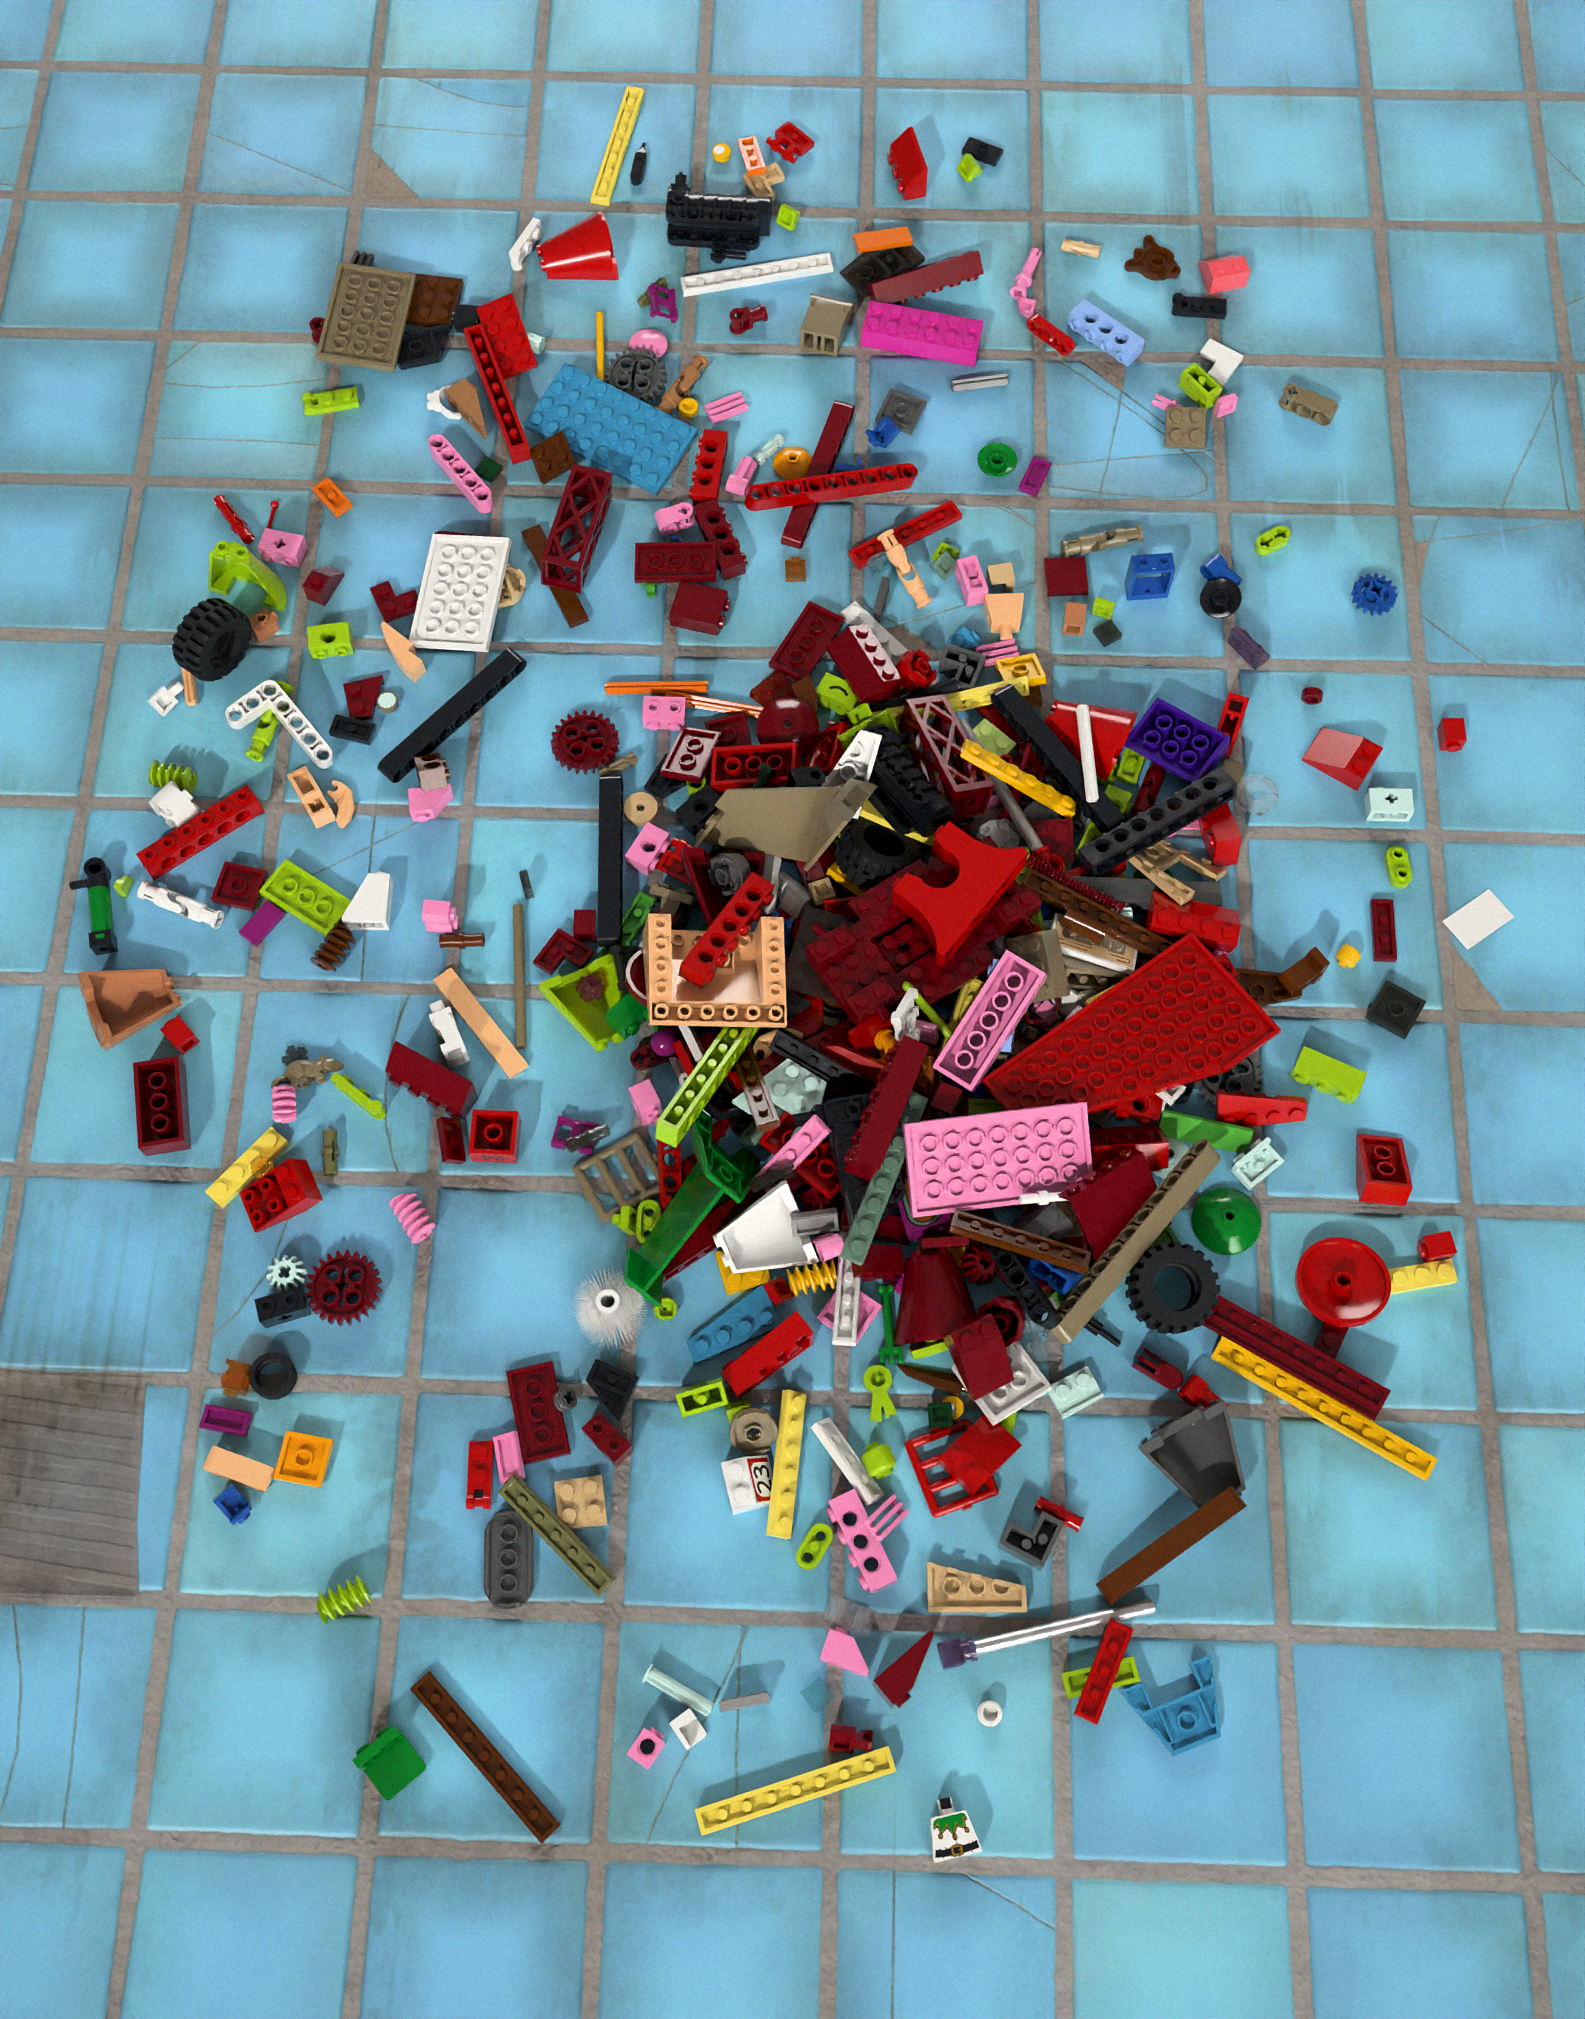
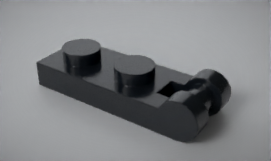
(1198, 307)

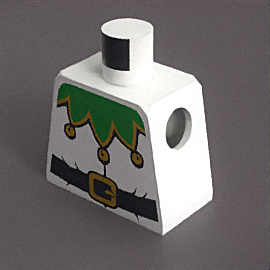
(952, 1833)

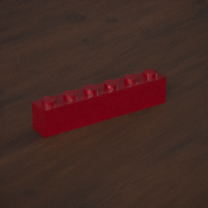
(927, 278)

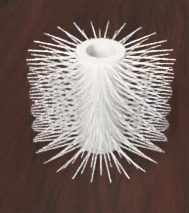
(610, 1308)

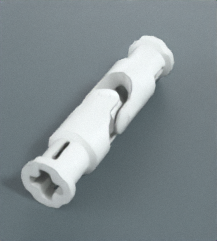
(178, 903)

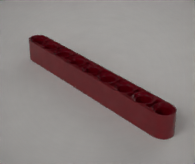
(821, 464)

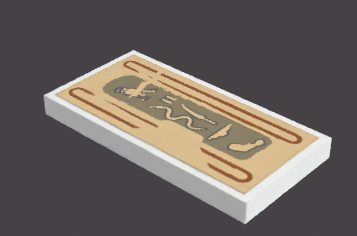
(1109, 954)

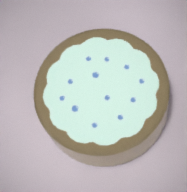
(387, 702)

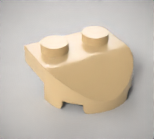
(512, 587)

